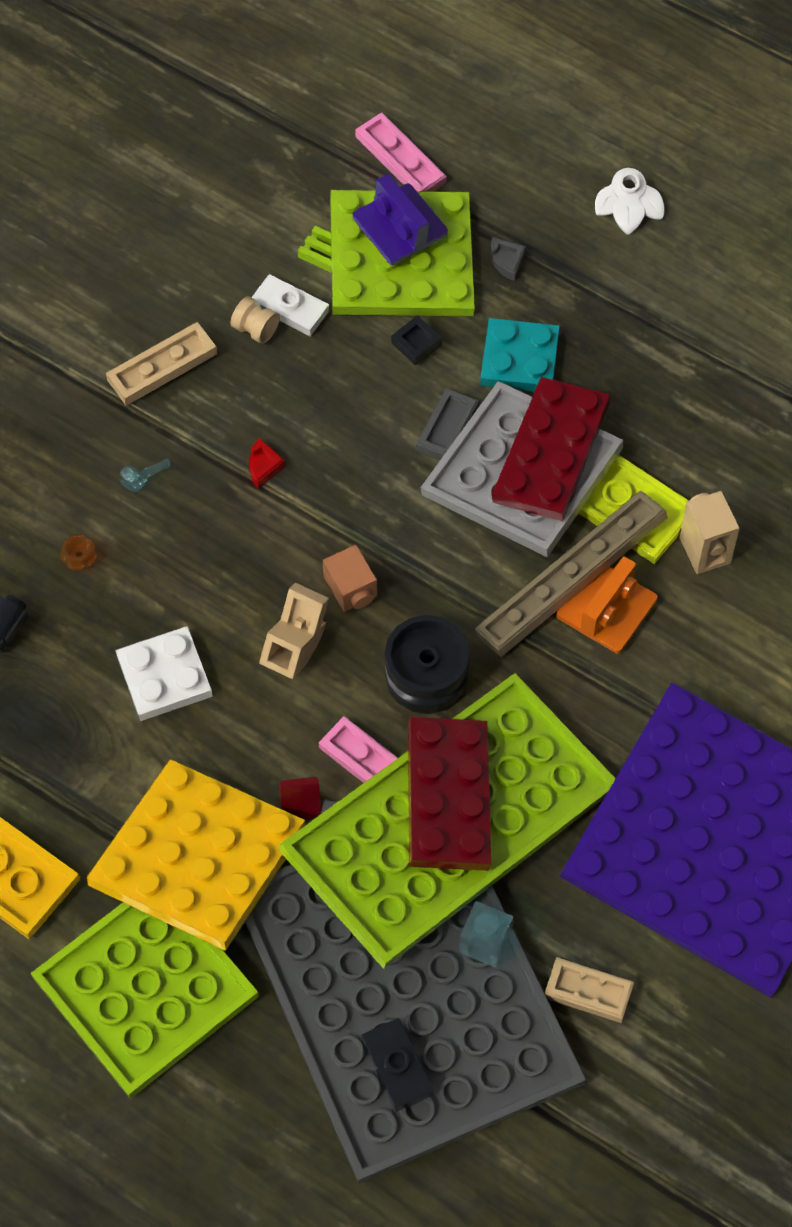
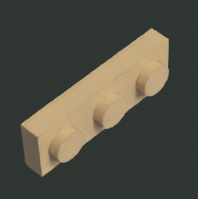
(161, 363)

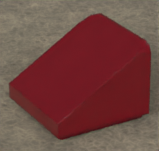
(301, 797)

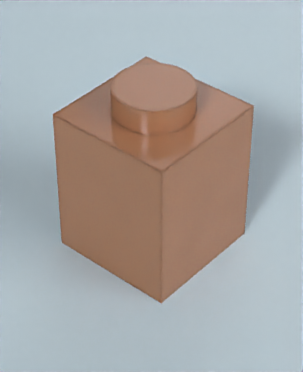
(350, 578)

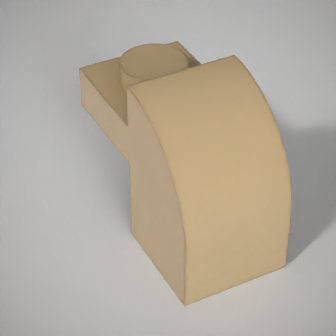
(297, 633)

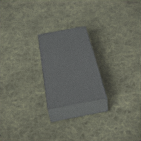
(446, 423)

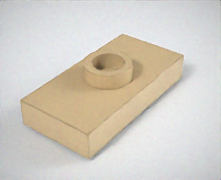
(588, 990)

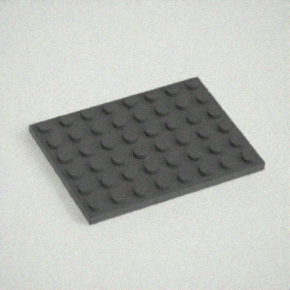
(474, 1026)

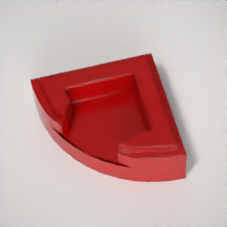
(264, 463)

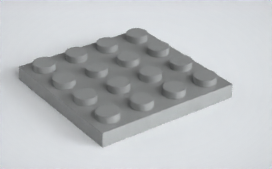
(476, 458)

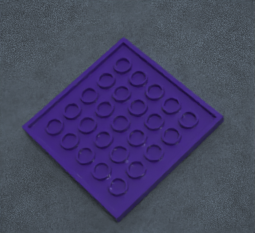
(699, 840)

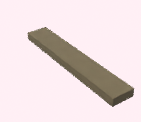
(570, 573)

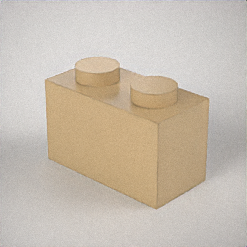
(708, 531)

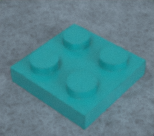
(519, 353)

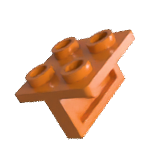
(610, 607)

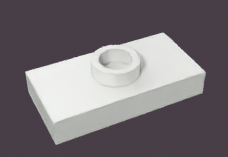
(294, 305)

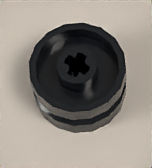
(427, 664)

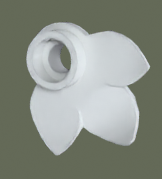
(629, 204)

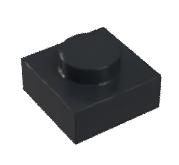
(416, 340)

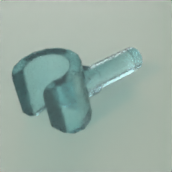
(135, 479)

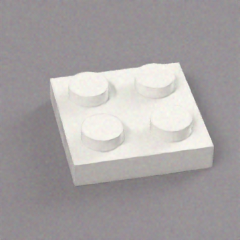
(164, 673)

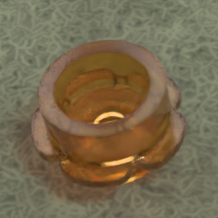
(76, 544)

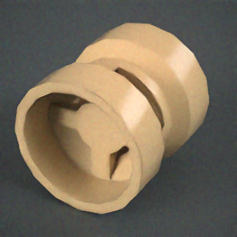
(255, 320)

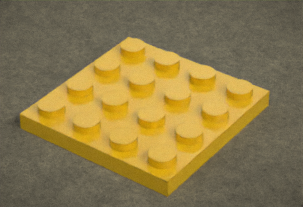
(195, 854)

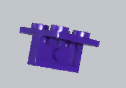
(399, 221)

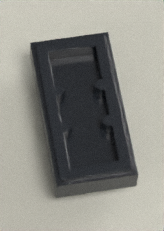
(397, 1064)

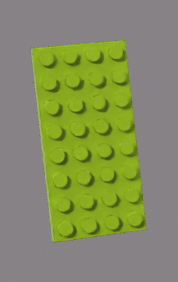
(360, 845)

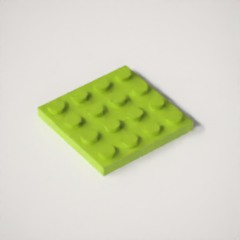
(425, 284)
(142, 993)

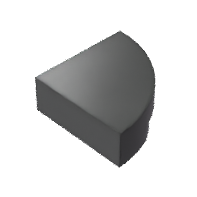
(507, 257)

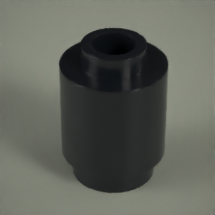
(11, 619)

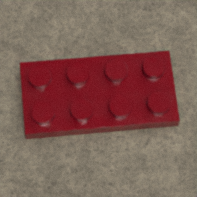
(551, 449)
(448, 794)

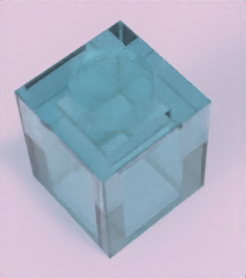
(485, 934)

